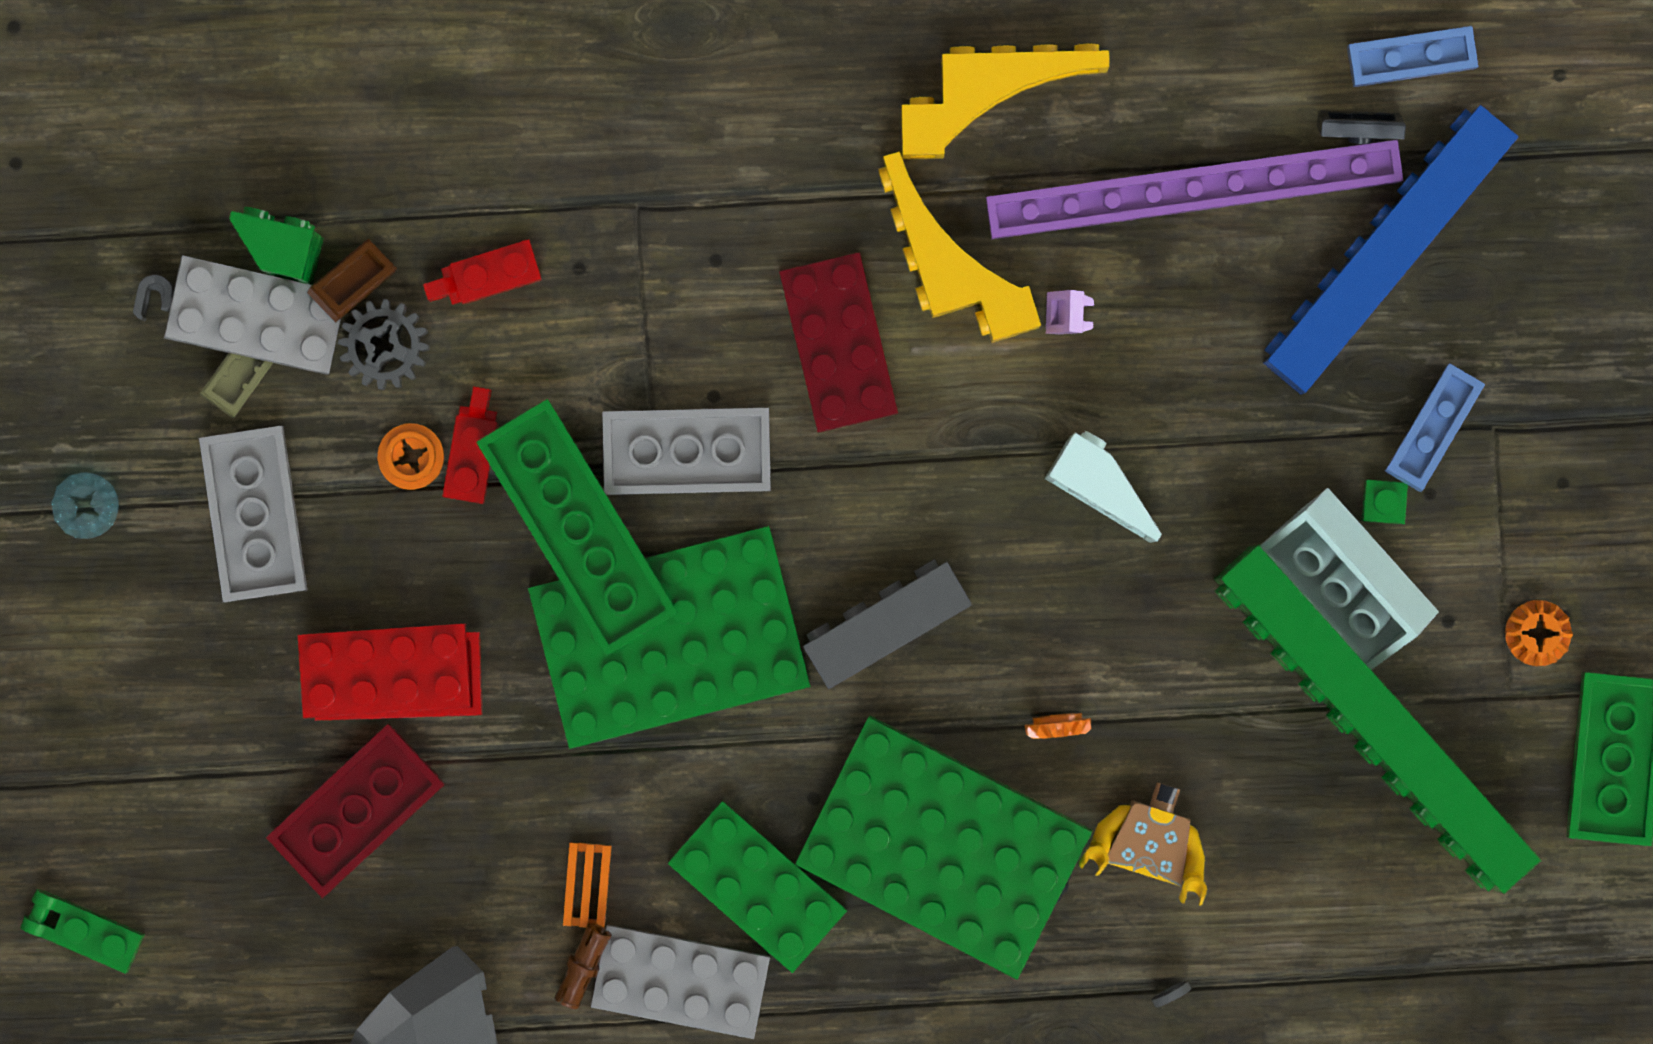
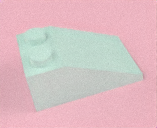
(1098, 481)

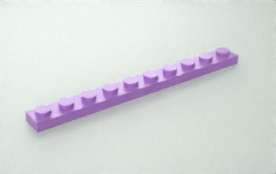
(1194, 189)

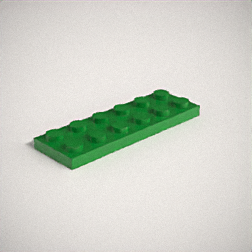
(577, 527)

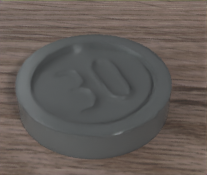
(1171, 993)

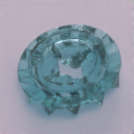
(104, 501)

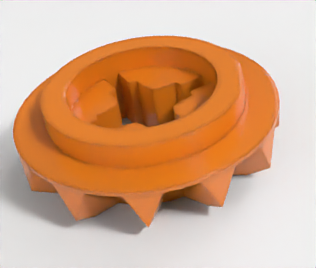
(392, 449)
(1526, 618)
(1058, 726)

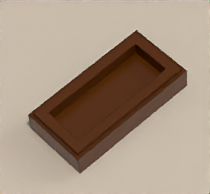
(351, 280)

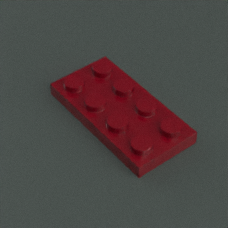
(838, 342)
(355, 810)

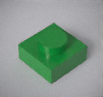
(1384, 502)

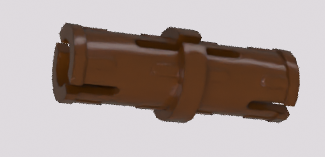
(583, 966)

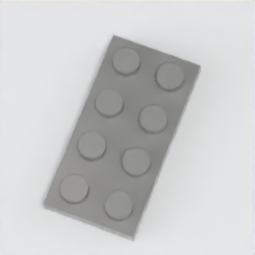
(250, 316)
(686, 451)
(253, 514)
(681, 982)

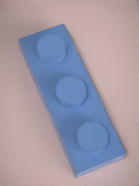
(1412, 56)
(1434, 427)

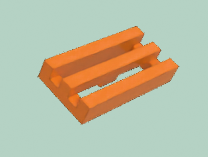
(589, 849)

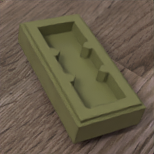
(234, 382)

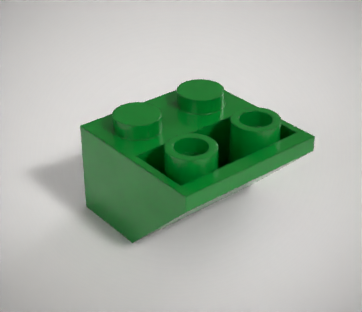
(280, 249)

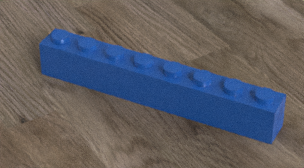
(1390, 249)

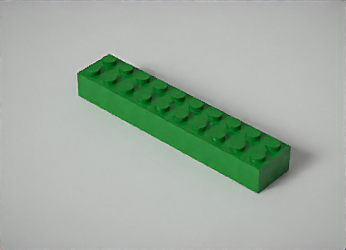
(1378, 721)

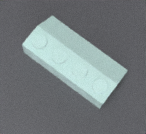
(1350, 579)

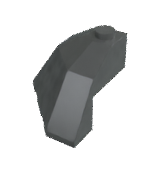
(433, 1007)

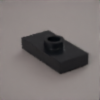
(1361, 126)

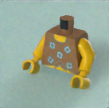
(1151, 843)

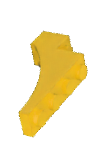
(980, 81)
(947, 273)

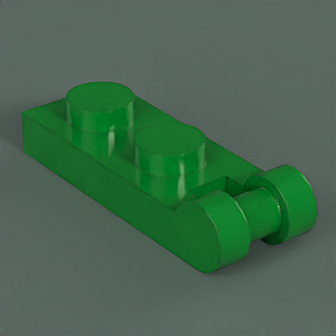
(83, 931)

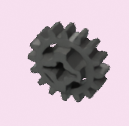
(393, 327)

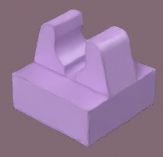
(1066, 312)

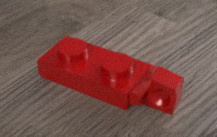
(486, 274)
(467, 467)

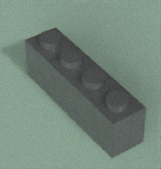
(887, 624)

